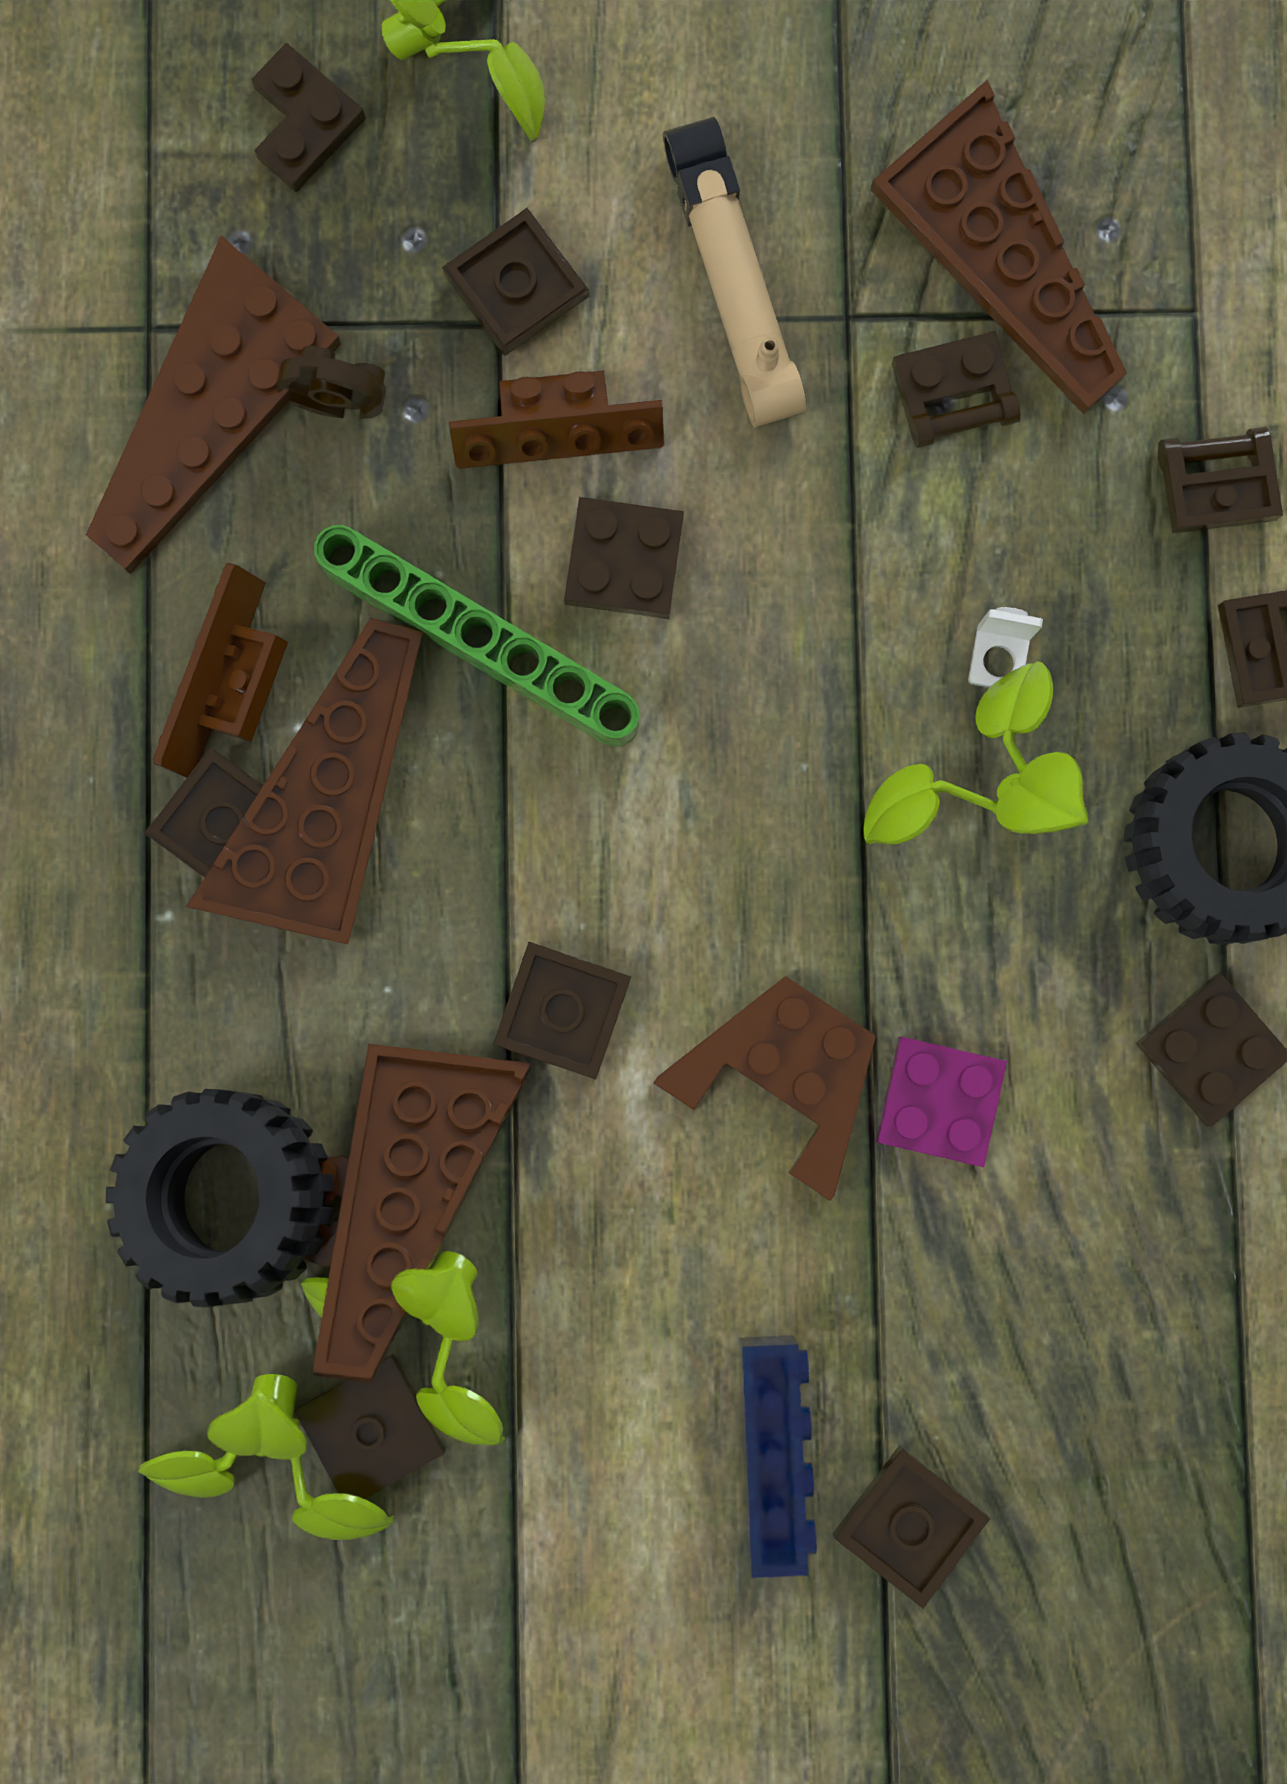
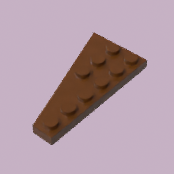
(993, 232)
(205, 402)
(313, 824)
(411, 1162)

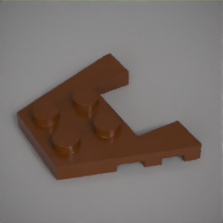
(798, 1054)

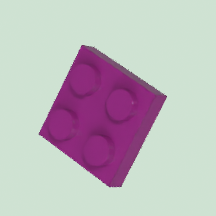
(941, 1101)

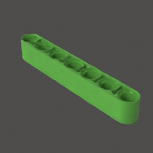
(459, 617)

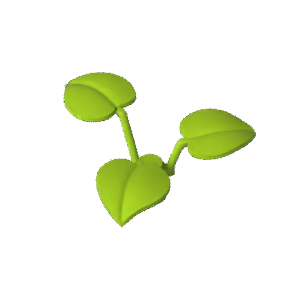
(515, 76)
(1037, 800)
(446, 1303)
(266, 1428)

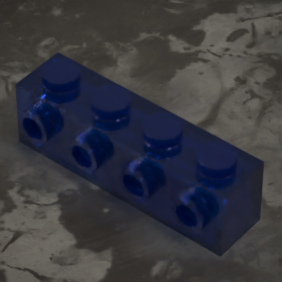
(773, 1456)

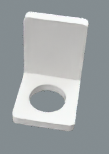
(1005, 629)

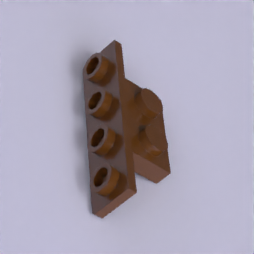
(554, 421)
(225, 676)

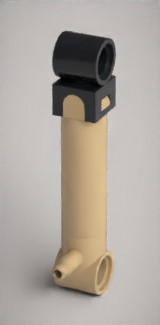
(712, 208)

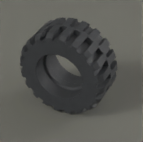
(1165, 848)
(152, 1194)

